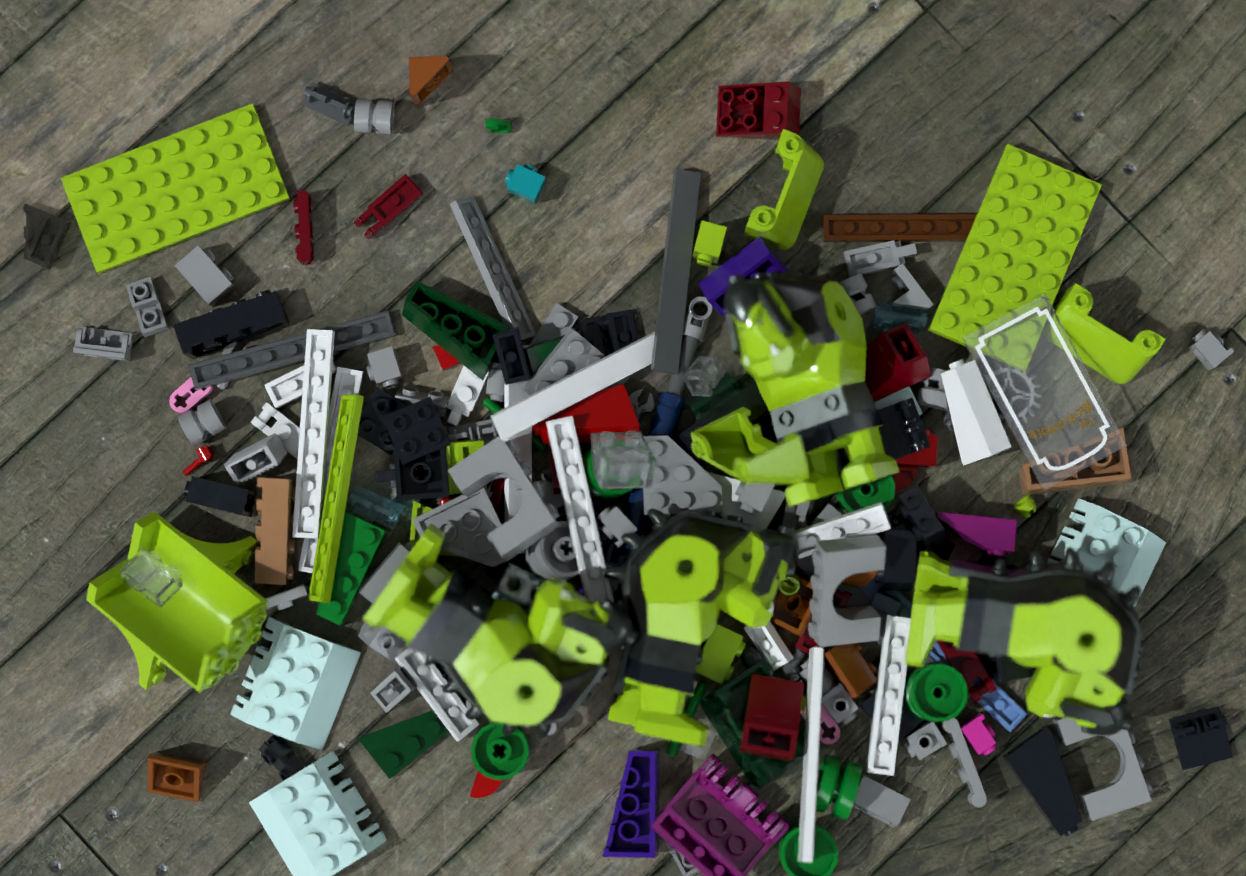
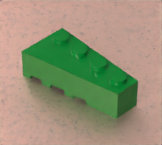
(356, 554)

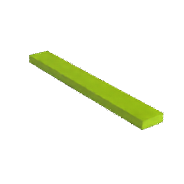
(335, 498)

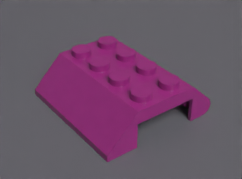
(716, 825)

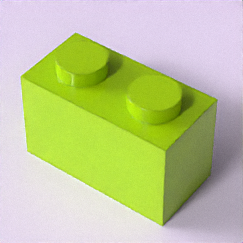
(709, 243)
(719, 654)

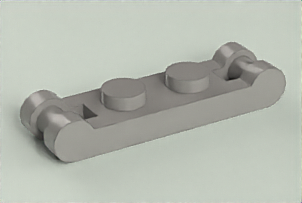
(967, 771)

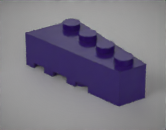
(636, 808)

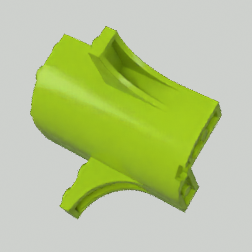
(203, 625)

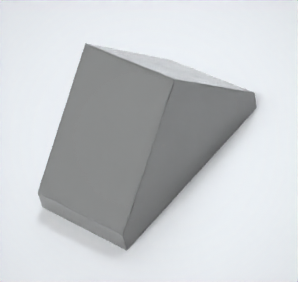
(393, 689)

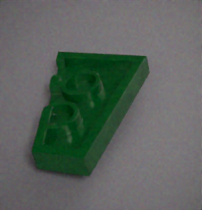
(403, 742)

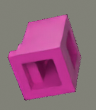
(979, 735)

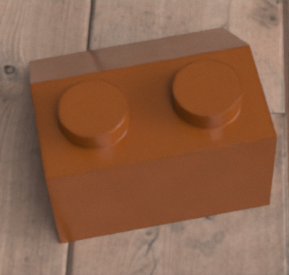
(850, 668)

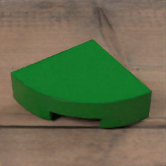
(498, 126)

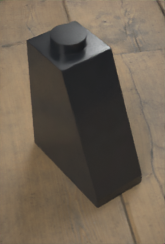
(220, 496)

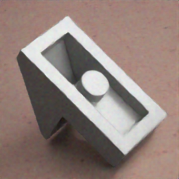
(914, 295)

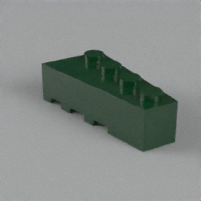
(454, 327)

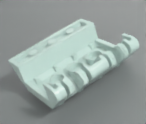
(1114, 540)
(296, 684)
(316, 821)

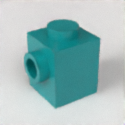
(525, 182)

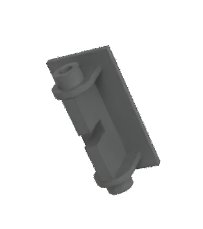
(329, 103)

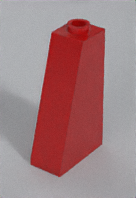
(599, 412)

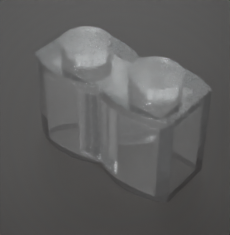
(152, 577)

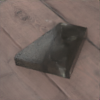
(43, 236)

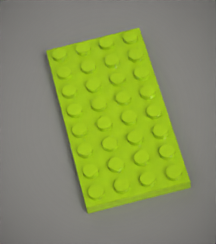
(175, 188)
(1015, 243)

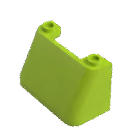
(782, 225)
(1099, 345)
(745, 454)

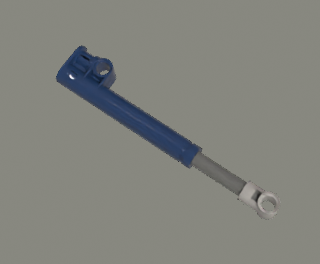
(664, 423)

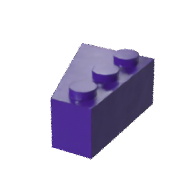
(750, 261)

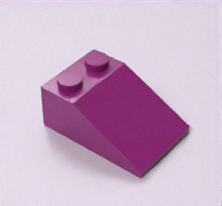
(984, 533)

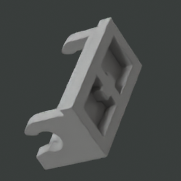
(103, 343)
(880, 802)

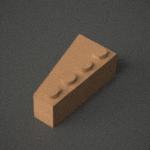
(275, 532)

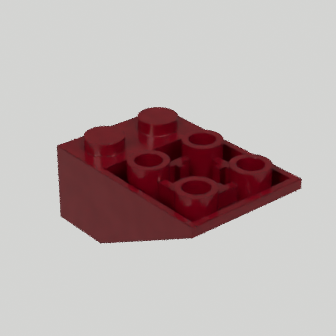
(758, 110)
(894, 362)
(772, 717)

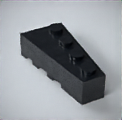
(230, 324)
(748, 398)

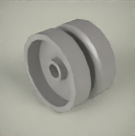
(553, 555)

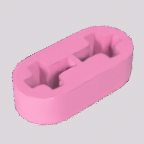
(193, 400)
(829, 722)

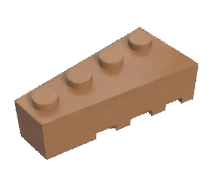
(1105, 472)

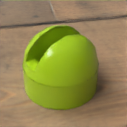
(1024, 506)
(787, 587)

